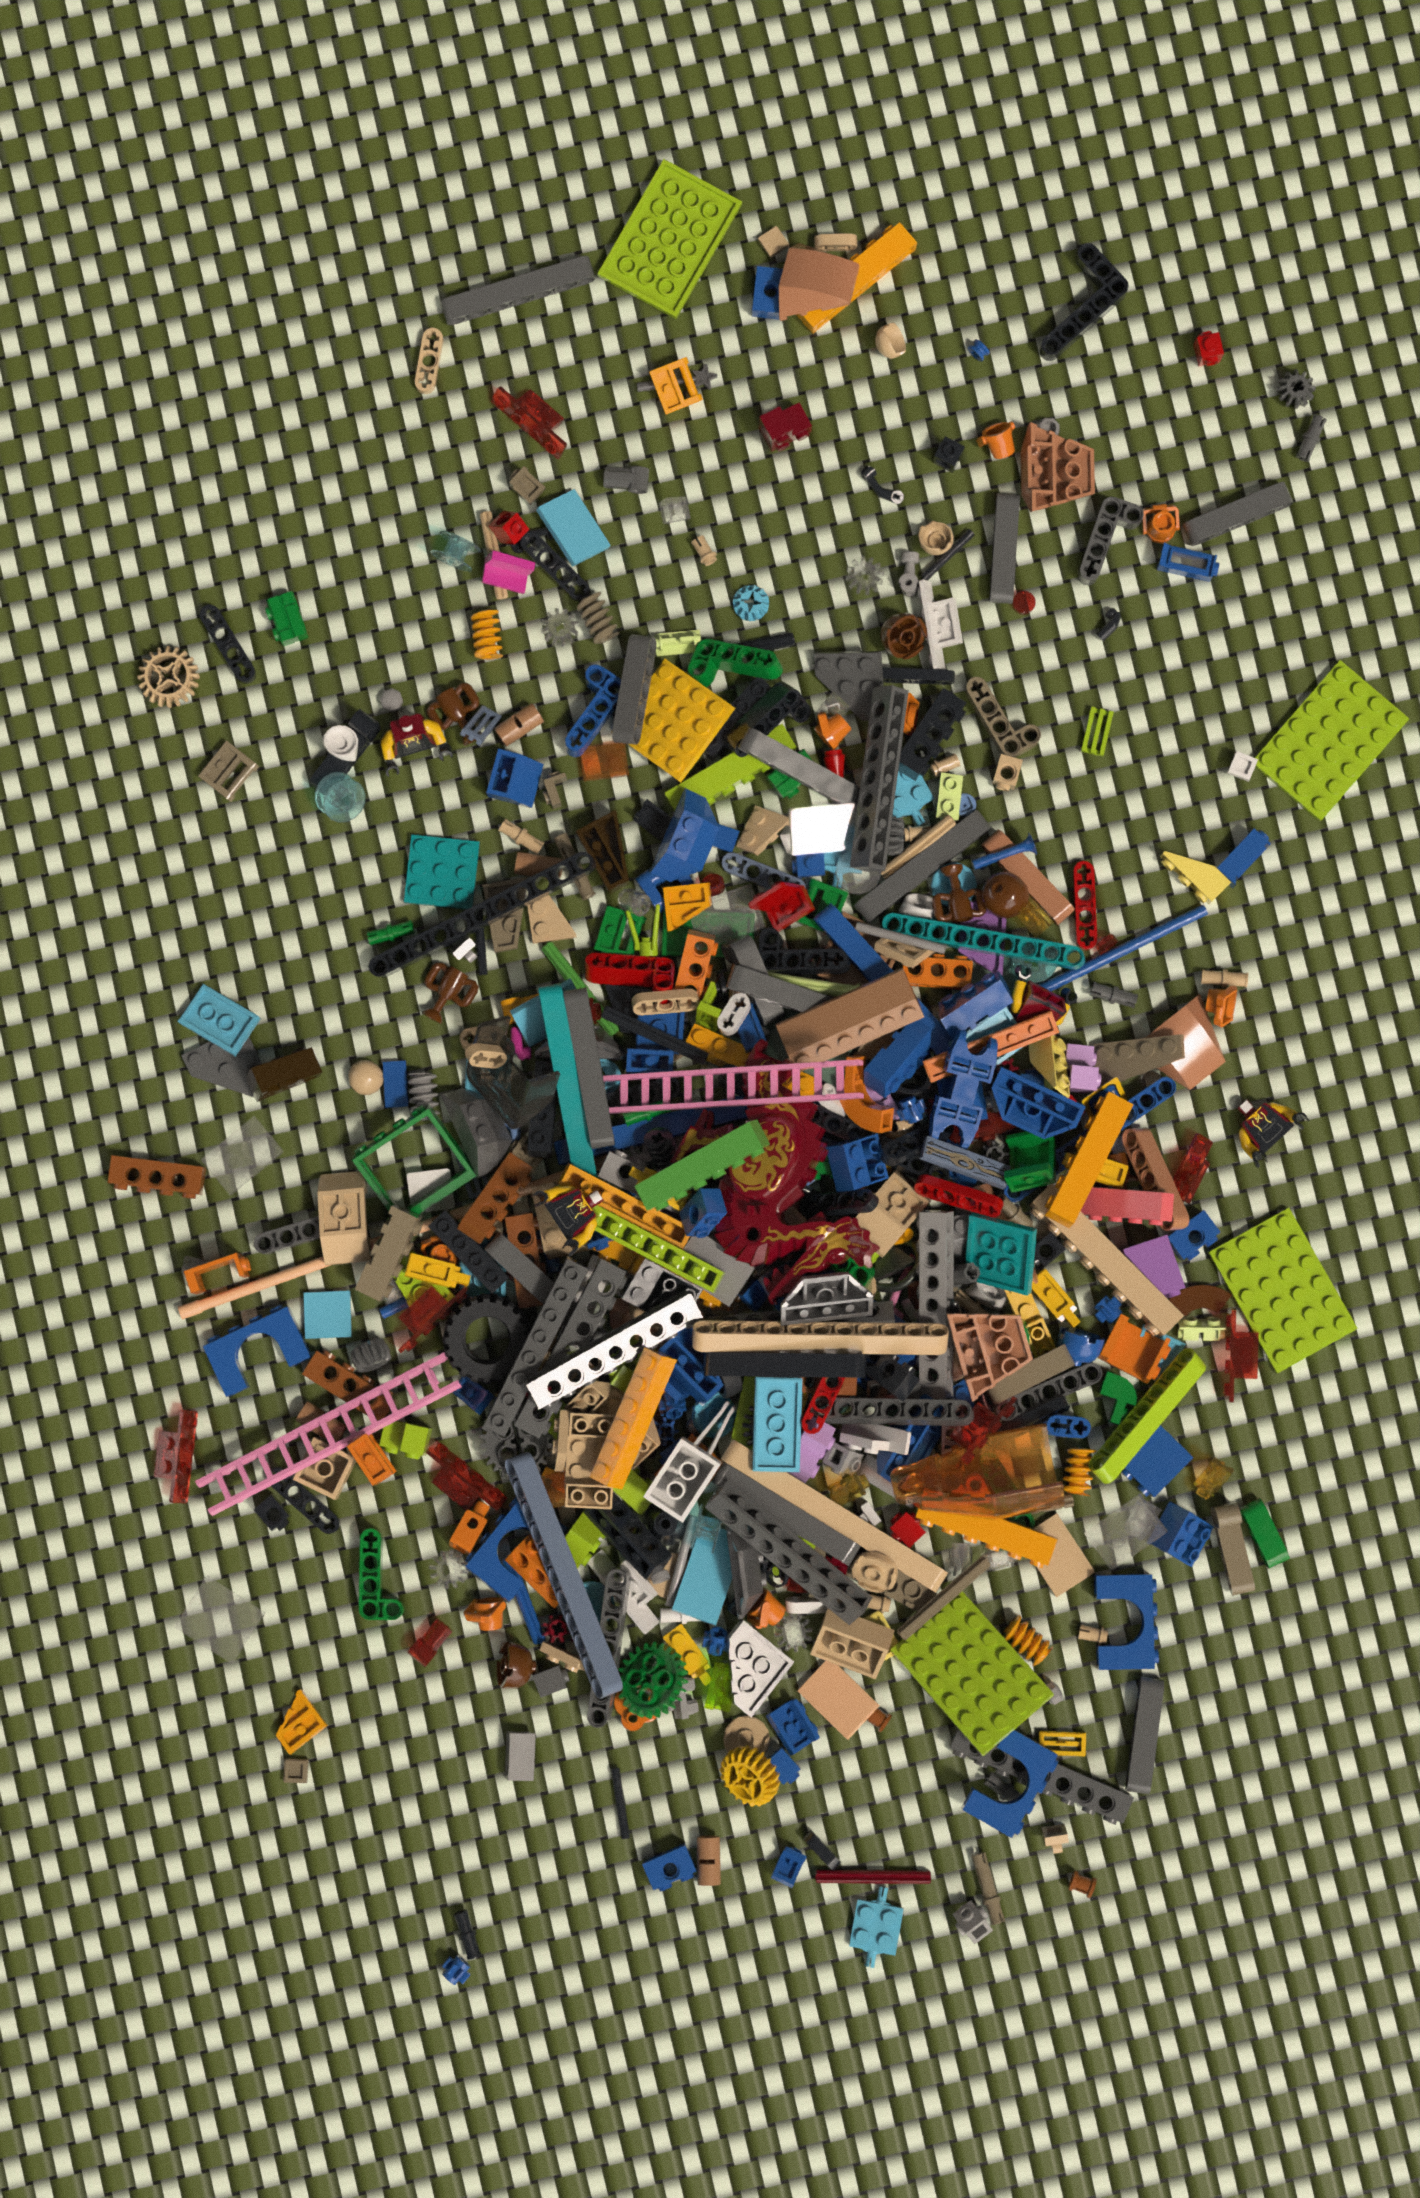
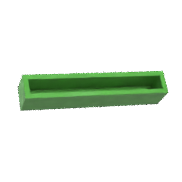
(702, 1165)

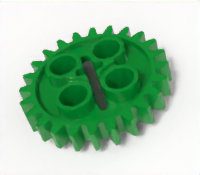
(652, 1680)

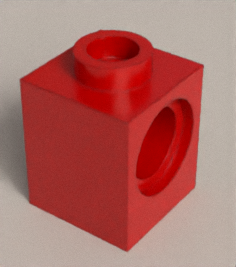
(508, 527)

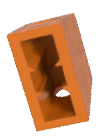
(465, 1538)

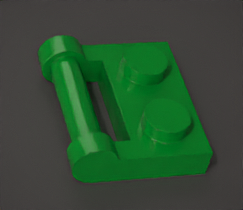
(831, 895)
(613, 929)

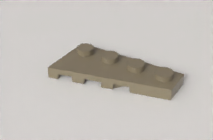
(1137, 1056)
(905, 1590)

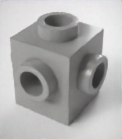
(843, 1459)
(972, 1921)

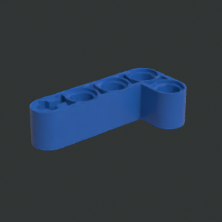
(590, 714)

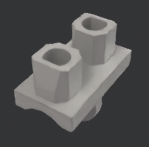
(685, 1707)

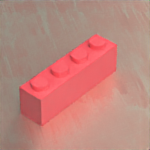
(1129, 1204)

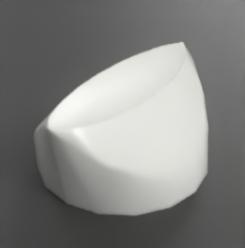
(341, 742)
(918, 906)
(987, 1295)

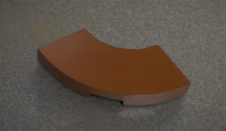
(1200, 1297)

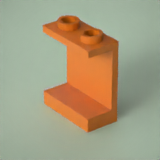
(194, 1278)
(1134, 1353)
(371, 1459)

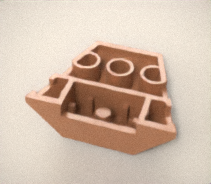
(815, 281)
(1054, 469)
(1200, 1043)
(988, 1348)

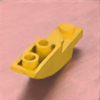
(1025, 1306)

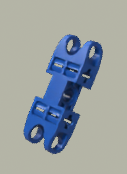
(963, 1088)

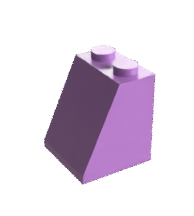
(1157, 1264)

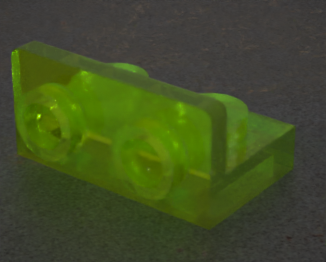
(719, 1689)

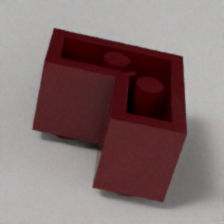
(784, 426)

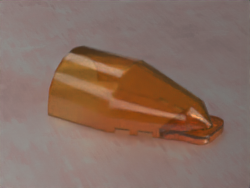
(1003, 1480)

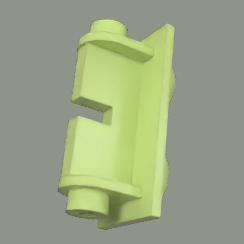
(677, 642)
(949, 795)
(1211, 1327)

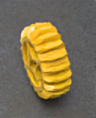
(749, 1775)

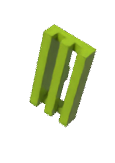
(1101, 712)

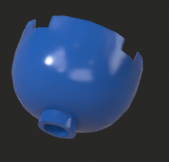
(1082, 1345)

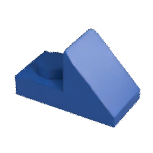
(473, 1395)

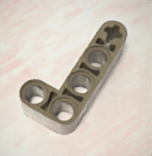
(998, 716)
(1031, 1374)
(1232, 1547)

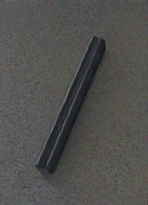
(655, 1035)

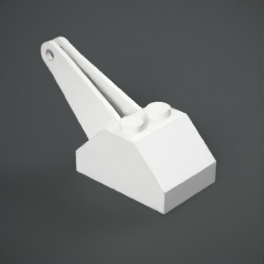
(686, 1473)

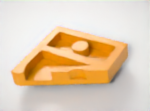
(685, 903)
(300, 1723)

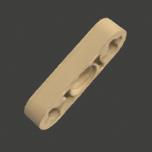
(420, 376)
(649, 1008)

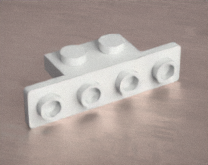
(941, 623)
(875, 1438)
(639, 1592)

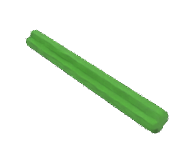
(568, 972)

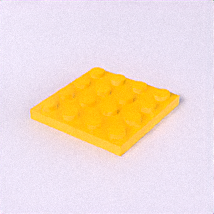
(679, 720)

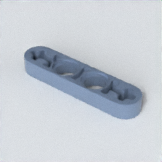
(765, 871)

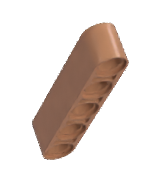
(1039, 887)
(1153, 1172)

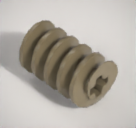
(596, 618)

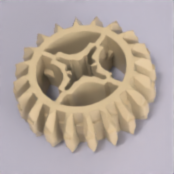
(172, 669)

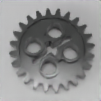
(495, 1443)

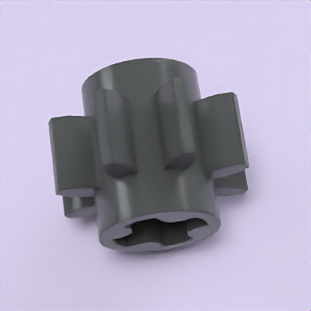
(998, 1150)

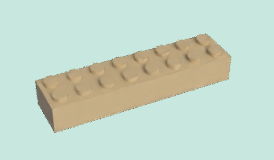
(1111, 1268)

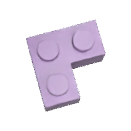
(1081, 1073)
(812, 1449)

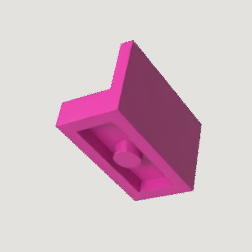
(507, 571)

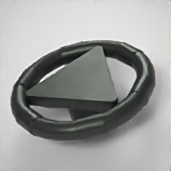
(893, 1264)

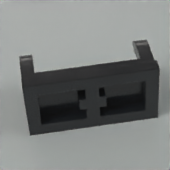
(653, 819)

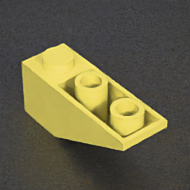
(1201, 877)
(1050, 1060)

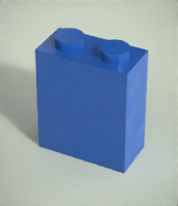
(1157, 1463)

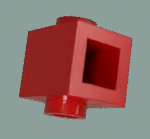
(1208, 348)
(906, 1528)

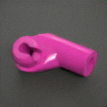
(516, 1038)

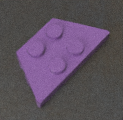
(988, 922)

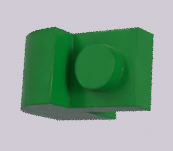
(1120, 1390)

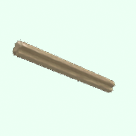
(943, 1597)

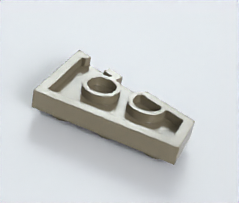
(506, 930)

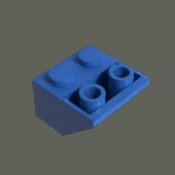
(514, 778)
(856, 1163)
(1184, 1536)

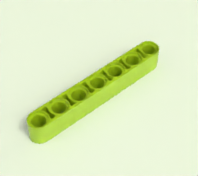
(1147, 1415)

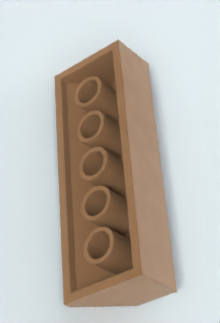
(850, 1019)

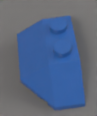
(686, 839)
(1034, 1106)
(921, 1444)

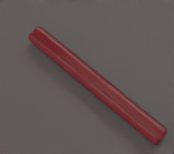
(874, 1876)

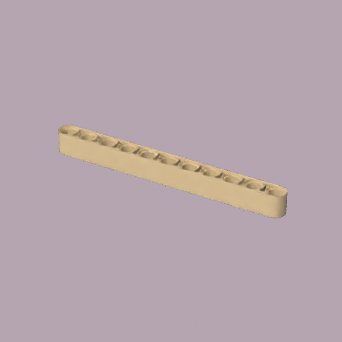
(820, 1337)
(837, 1518)

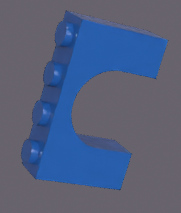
(224, 1351)
(485, 1562)
(1140, 1651)
(1008, 1815)

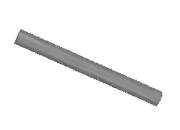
(899, 937)
(681, 1560)

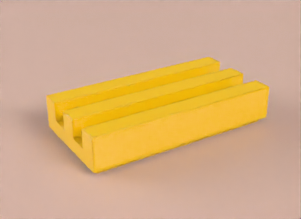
(1082, 1743)

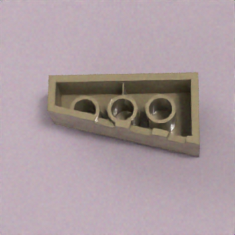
(389, 1252)

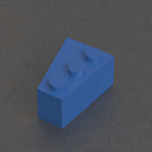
(974, 1003)
(899, 1060)
(690, 1367)

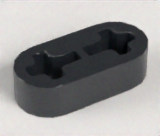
(822, 1850)

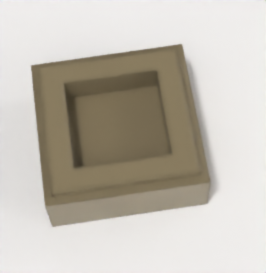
(296, 1770)

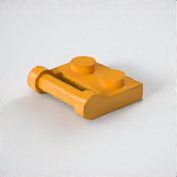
(668, 387)

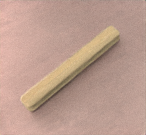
(491, 544)
(919, 845)

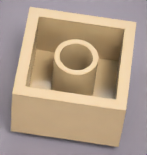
(328, 1474)

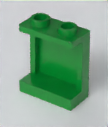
(1030, 1161)

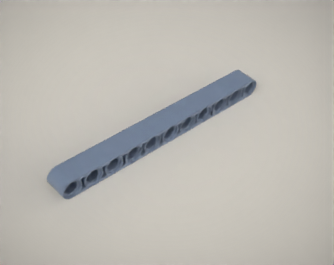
(563, 1575)

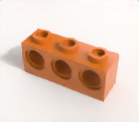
(692, 955)
(947, 979)
(528, 1564)

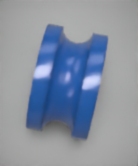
(978, 350)

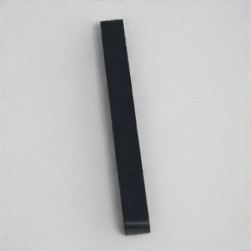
(493, 915)
(847, 1126)

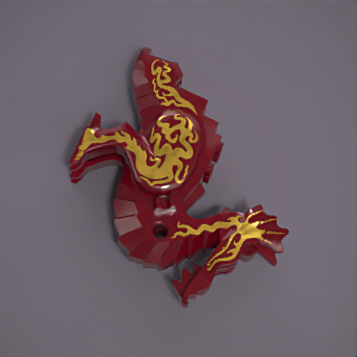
(772, 1183)

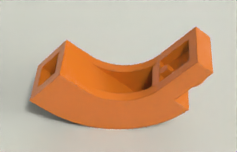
(864, 1111)

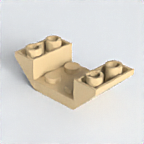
(894, 1213)
(343, 1218)
(606, 1399)
(585, 1442)

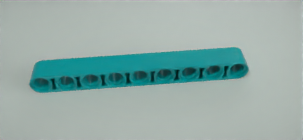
(993, 946)
(568, 1083)

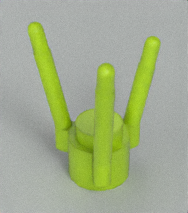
(649, 945)

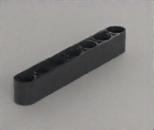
(784, 1364)

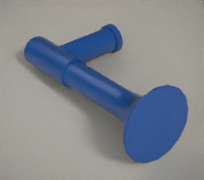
(1025, 846)

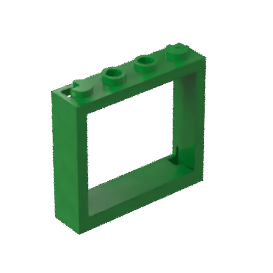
(398, 1127)

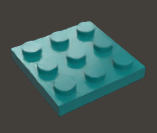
(441, 872)
(1002, 1252)

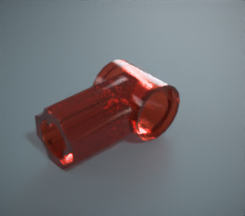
(426, 1647)

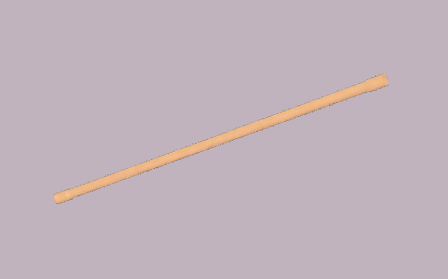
(198, 1306)

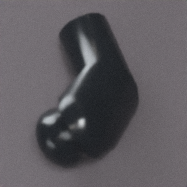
(1114, 619)

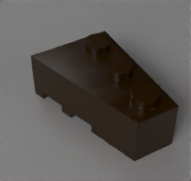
(604, 843)
(283, 1073)

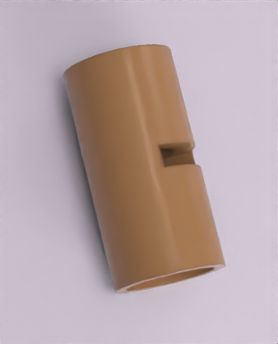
(518, 724)
(532, 864)
(311, 1412)
(708, 1860)

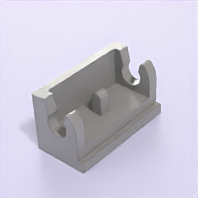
(520, 1756)

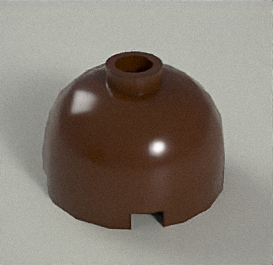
(903, 635)
(1005, 894)
(515, 1666)

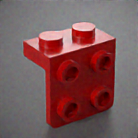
(783, 903)

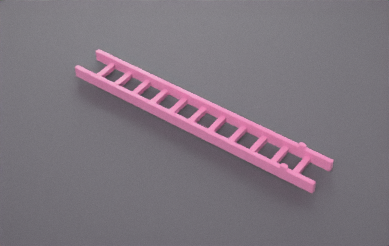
(751, 1070)
(322, 1421)

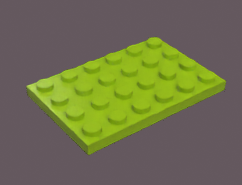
(669, 239)
(1330, 740)
(1282, 1290)
(972, 1673)

